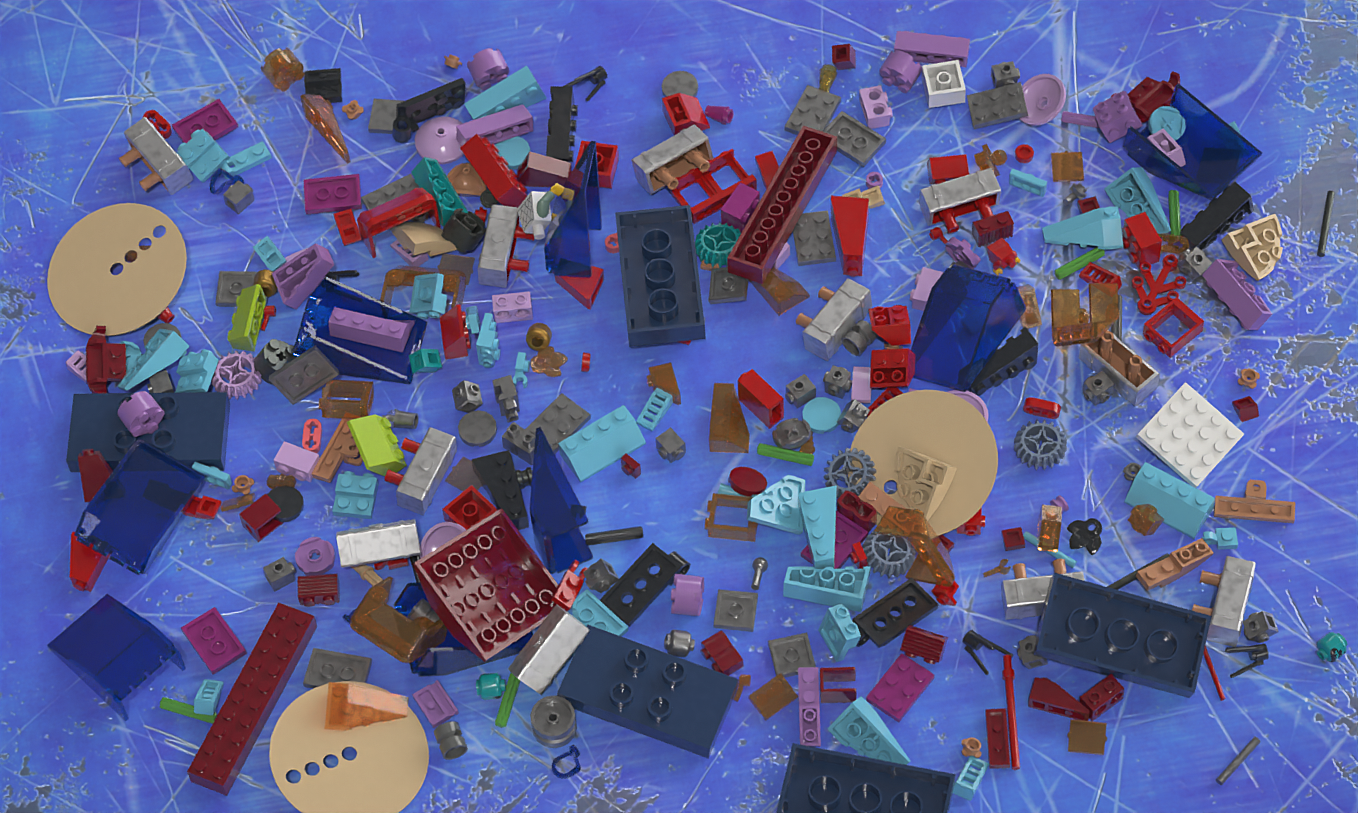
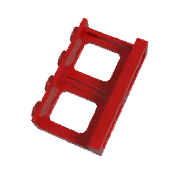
(716, 195)

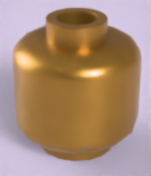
(267, 282)
(538, 336)

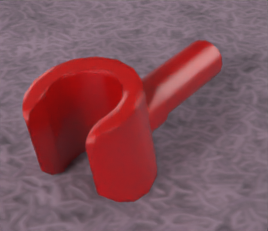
(937, 233)
(269, 311)

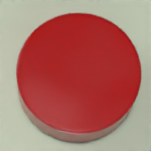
(1024, 153)
(585, 362)

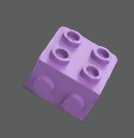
(1116, 116)

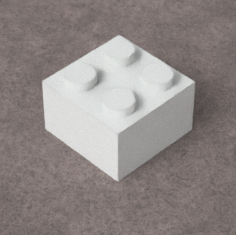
(943, 84)

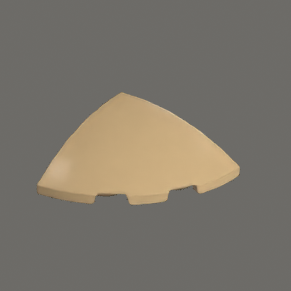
(422, 238)
(1256, 246)
(922, 480)

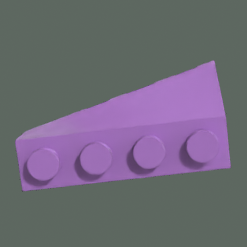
(1237, 293)
(370, 329)

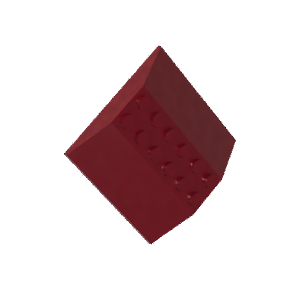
(487, 586)

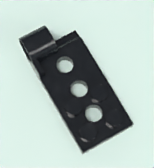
(426, 106)
(655, 583)
(894, 625)

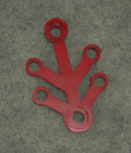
(1158, 286)

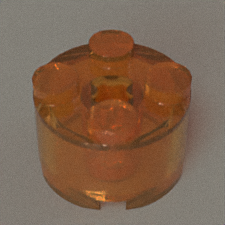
(282, 68)

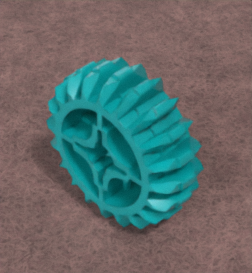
(716, 243)

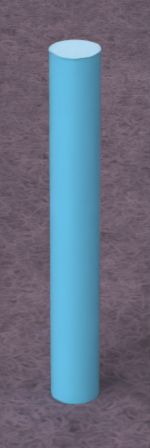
(1059, 555)

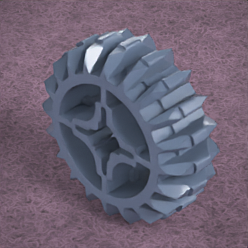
(1029, 440)
(846, 458)
(899, 559)

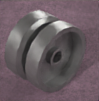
(553, 721)

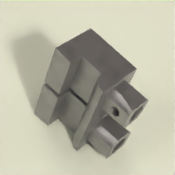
(506, 397)
(519, 442)

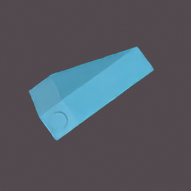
(1135, 194)
(1096, 228)
(160, 352)
(866, 732)

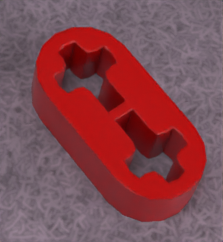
(160, 122)
(1042, 408)

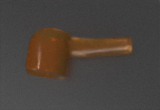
(1000, 569)
(744, 680)

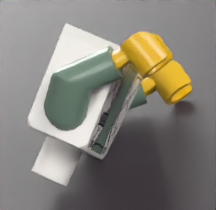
(536, 211)

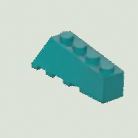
(432, 178)

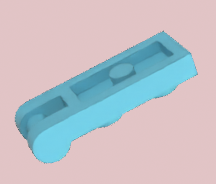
(246, 159)
(472, 319)

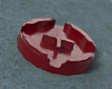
(747, 481)

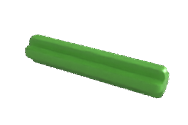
(1174, 212)
(1079, 263)
(785, 454)
(507, 701)
(185, 709)

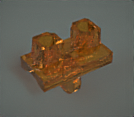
(987, 159)

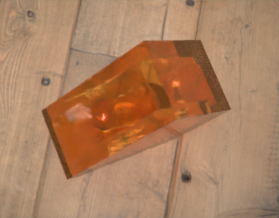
(1031, 316)
(663, 377)
(1049, 528)

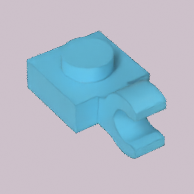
(522, 366)
(1224, 538)

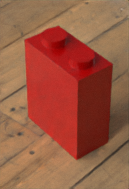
(760, 398)

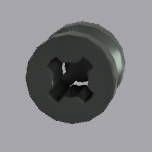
(524, 477)

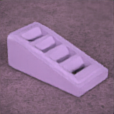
(412, 261)
(75, 363)

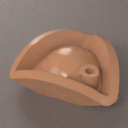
(466, 180)

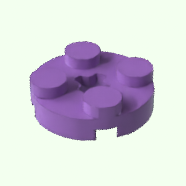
(961, 251)
(317, 566)

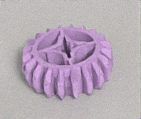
(233, 369)

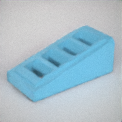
(661, 399)
(206, 698)
(966, 789)

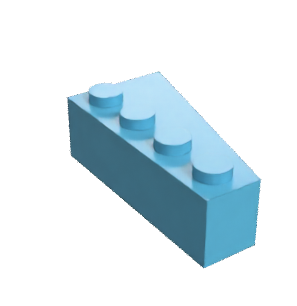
(511, 92)
(819, 523)
(828, 585)

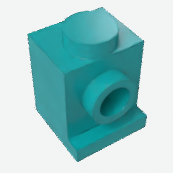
(425, 361)

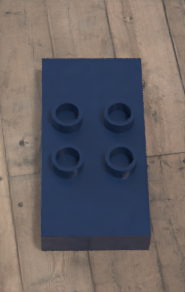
(660, 275)
(189, 430)
(1122, 635)
(648, 691)
(849, 783)

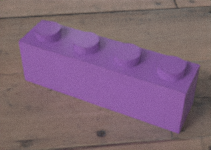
(933, 48)
(497, 126)

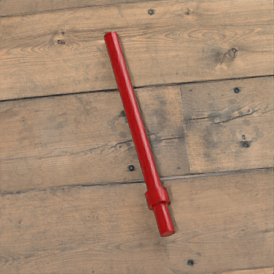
(1008, 676)

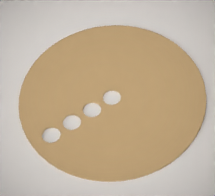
(81, 277)
(939, 428)
(380, 779)

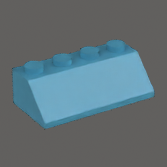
(601, 443)
(1176, 501)

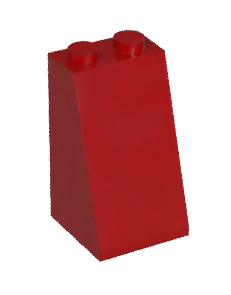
(850, 229)

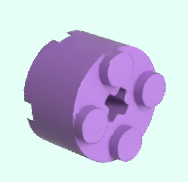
(488, 68)
(900, 70)
(141, 414)
(687, 595)

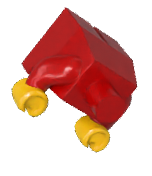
(1002, 256)

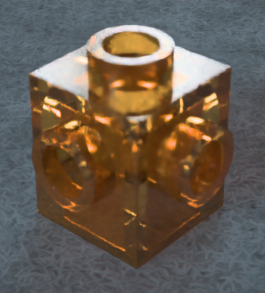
(1145, 519)

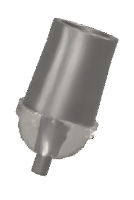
(402, 419)

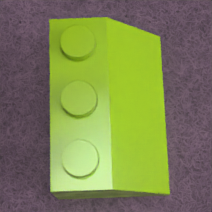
(247, 318)
(377, 444)

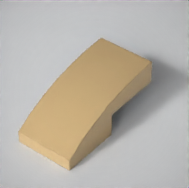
(874, 195)

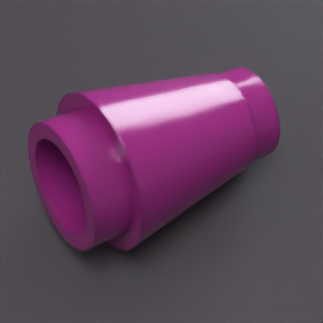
(720, 113)

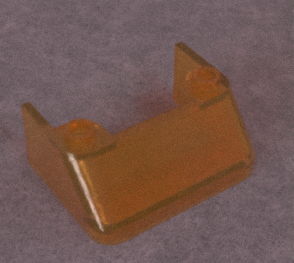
(453, 281)
(1071, 322)
(933, 560)
(392, 630)

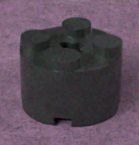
(464, 230)
(272, 358)

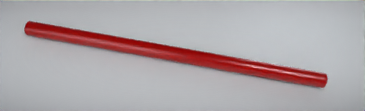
(1213, 674)

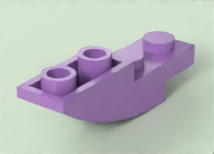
(809, 706)

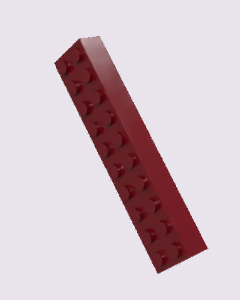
(782, 204)
(252, 699)

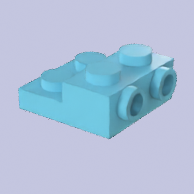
(202, 154)
(427, 296)
(487, 342)
(196, 371)
(355, 495)
(839, 631)

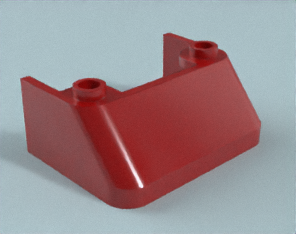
(394, 213)

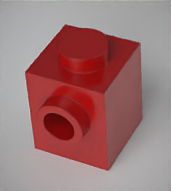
(973, 525)

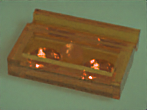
(773, 696)

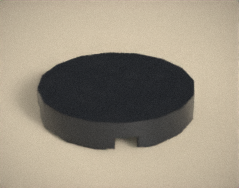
(289, 501)

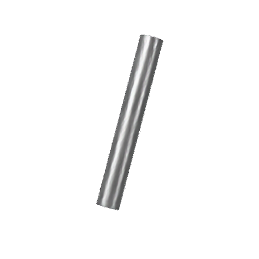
(1237, 761)

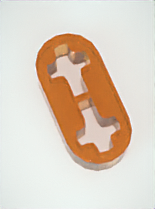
(1171, 238)

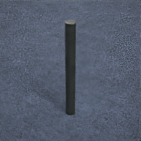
(1326, 223)
(1132, 576)

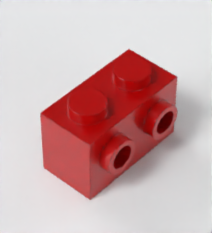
(947, 168)

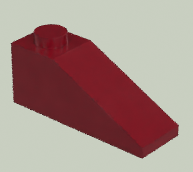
(1054, 699)

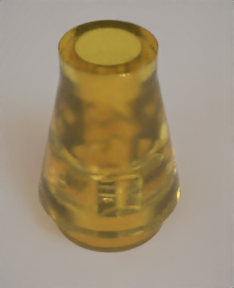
(827, 77)

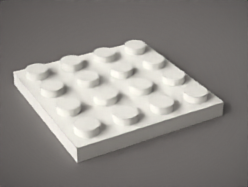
(1190, 435)

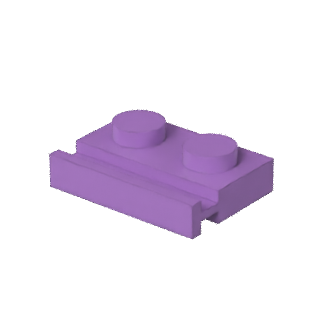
(435, 704)

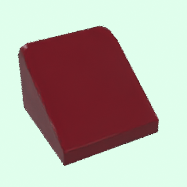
(1246, 408)

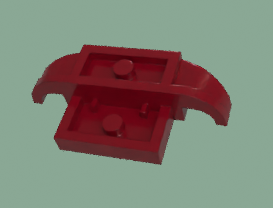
(1152, 94)
(103, 361)

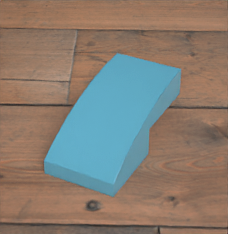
(269, 254)

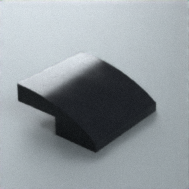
(324, 83)

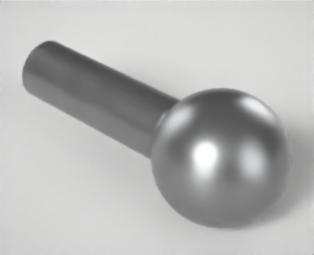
(759, 565)

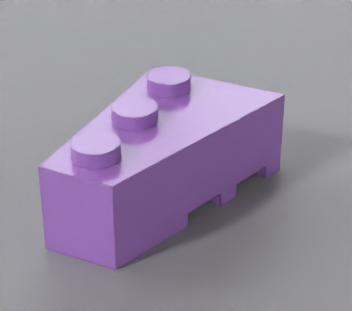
(302, 274)

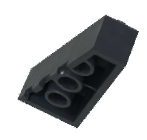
(561, 124)
(1218, 216)
(1007, 362)
(502, 486)

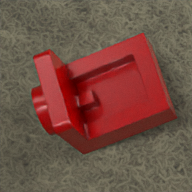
(858, 556)
(945, 594)

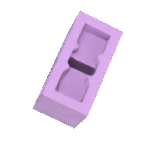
(873, 107)
(512, 307)

